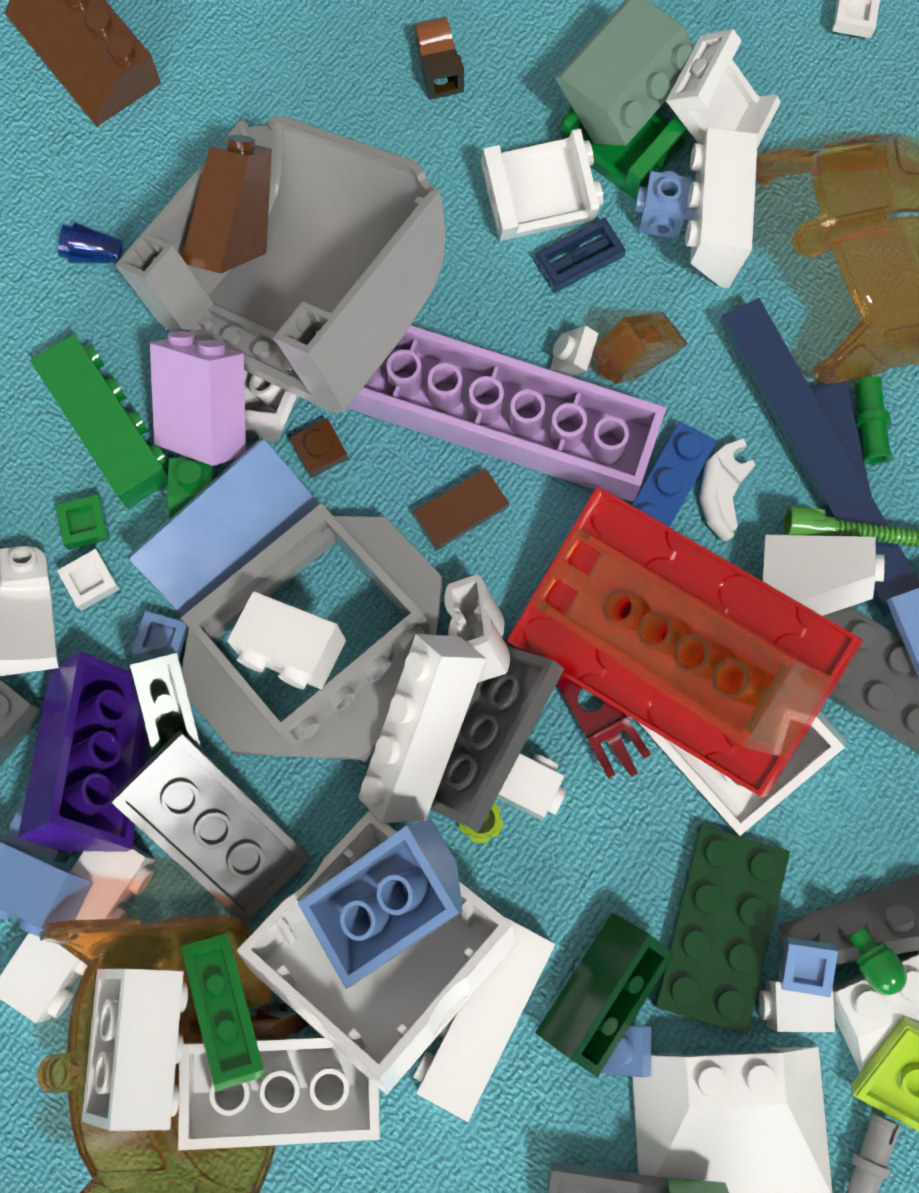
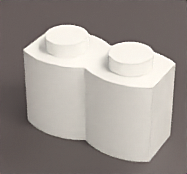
(478, 622)

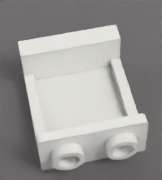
(716, 93)
(541, 186)

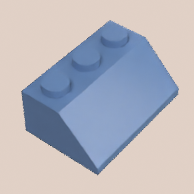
(385, 901)

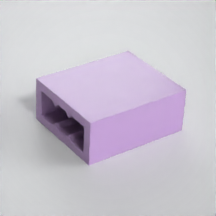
(198, 398)

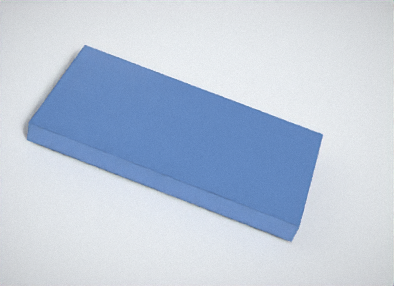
(223, 527)

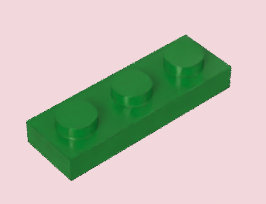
(222, 1012)

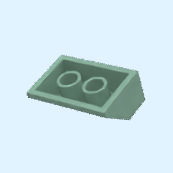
(625, 71)

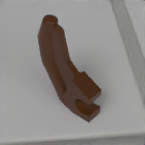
(269, 1022)

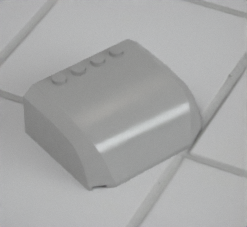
(342, 271)

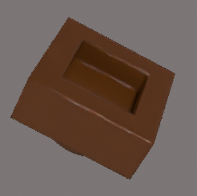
(319, 448)

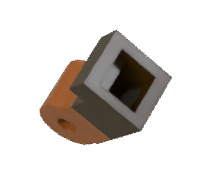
(438, 57)

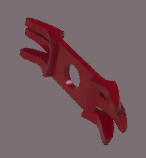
(603, 726)

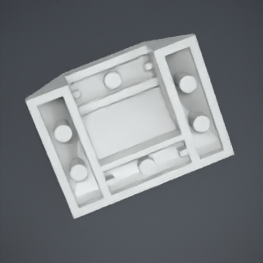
(735, 1120)

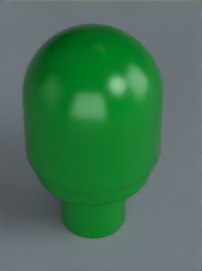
(879, 964)

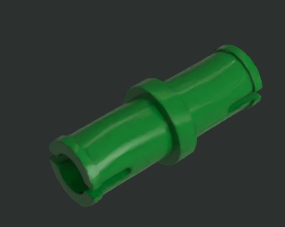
(873, 420)

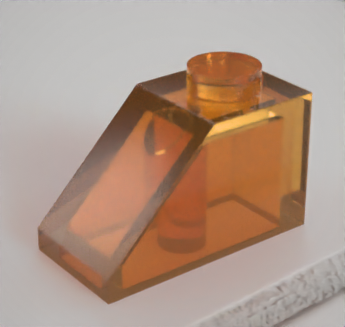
(637, 346)

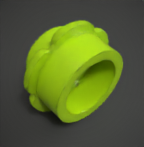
(491, 827)

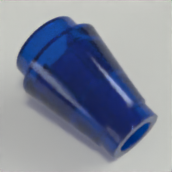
(88, 246)

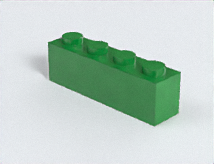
(101, 421)

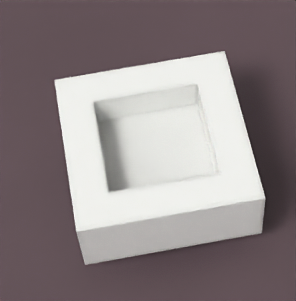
(856, 17)
(574, 351)
(88, 580)

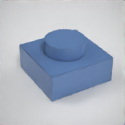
(158, 632)
(808, 967)
(632, 1054)

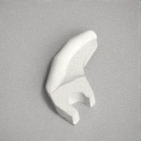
(719, 483)

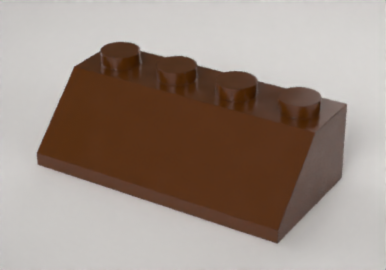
(87, 52)

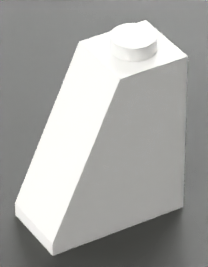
(823, 570)

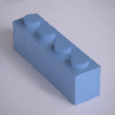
(38, 890)

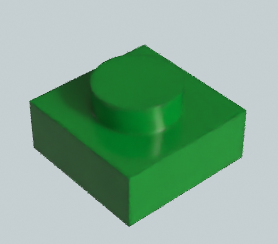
(82, 522)

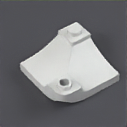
(26, 612)

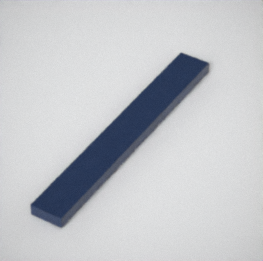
(812, 437)

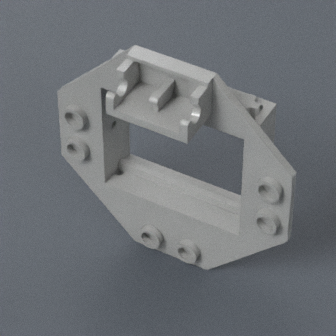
(353, 706)

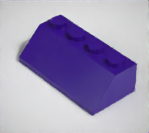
(82, 756)

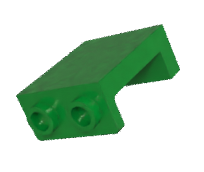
(631, 164)

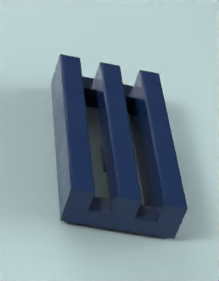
(586, 268)

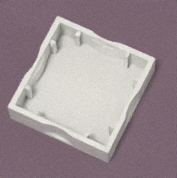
(400, 1006)

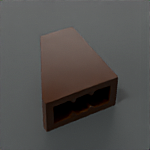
(230, 206)

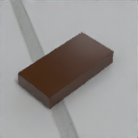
(461, 509)

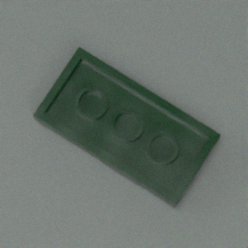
(722, 929)

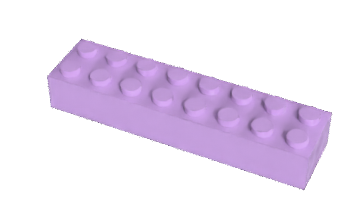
(514, 411)

